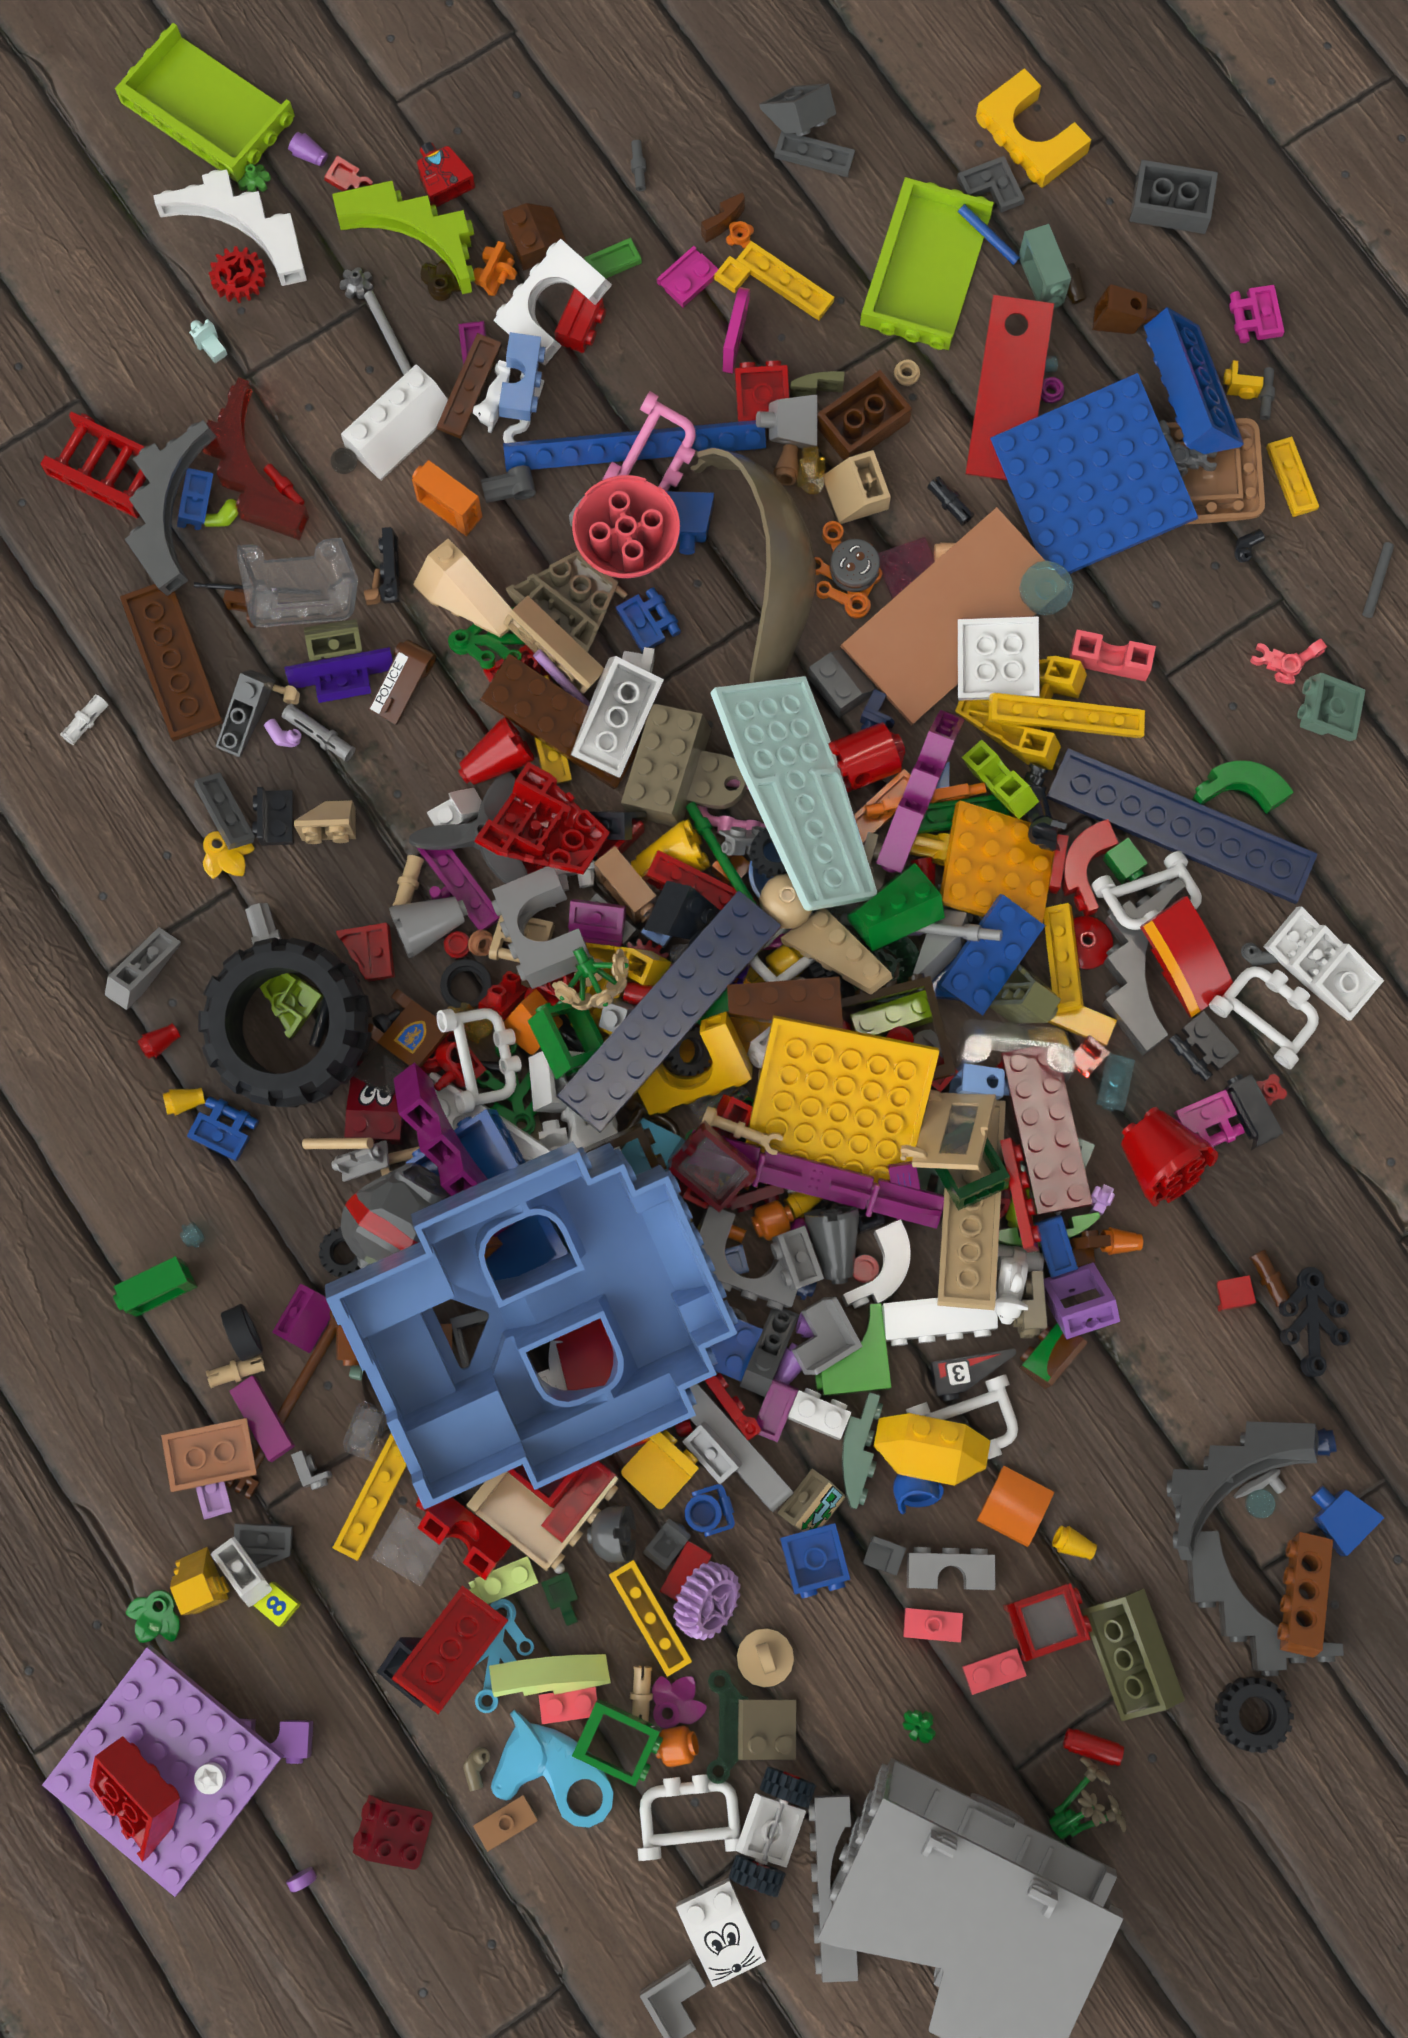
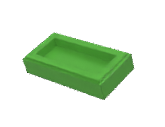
(615, 258)

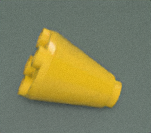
(680, 843)

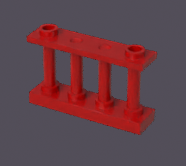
(82, 478)

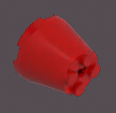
(1165, 1156)

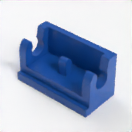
(194, 498)

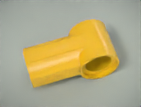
(931, 845)

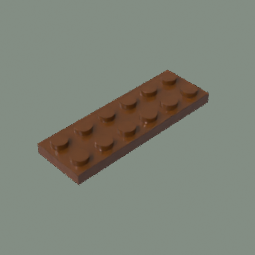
(171, 661)
(543, 712)

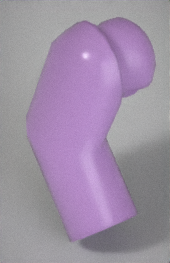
(280, 737)

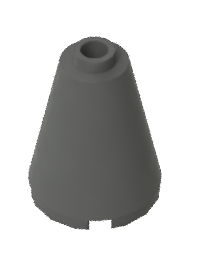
(834, 1240)

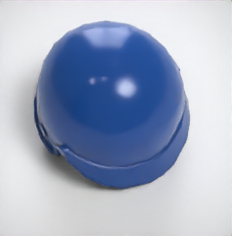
(915, 1492)

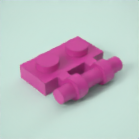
(1264, 310)
(1210, 1112)

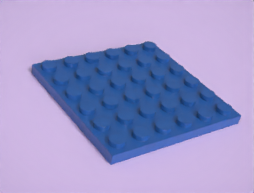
(1094, 476)

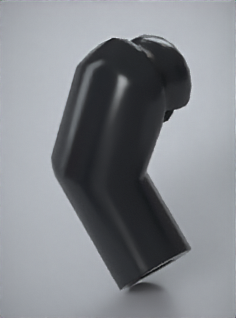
(1244, 545)

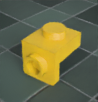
(1242, 385)

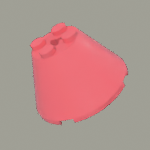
(626, 526)

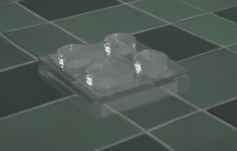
(408, 1548)

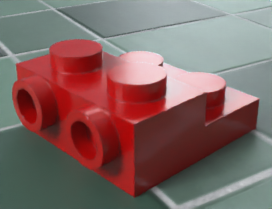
(759, 387)

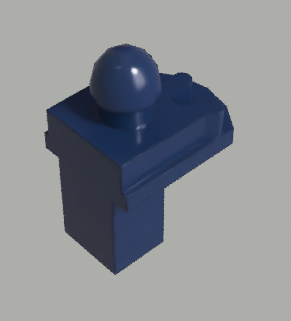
(872, 714)

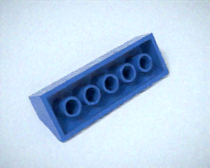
(1192, 383)

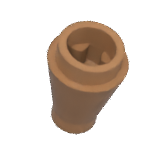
(787, 465)

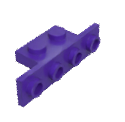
(341, 675)

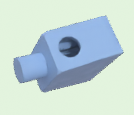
(979, 1080)

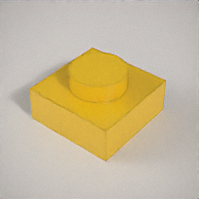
(732, 274)

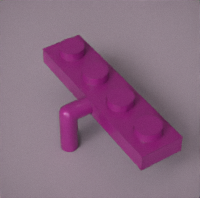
(460, 884)

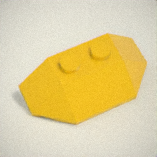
(931, 1448)

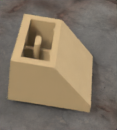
(857, 488)

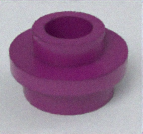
(1056, 385)

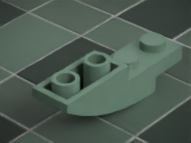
(856, 1462)

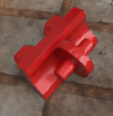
(505, 995)

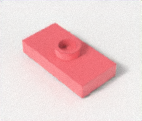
(933, 1625)

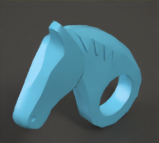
(548, 1753)

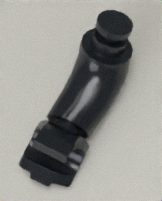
(1043, 827)

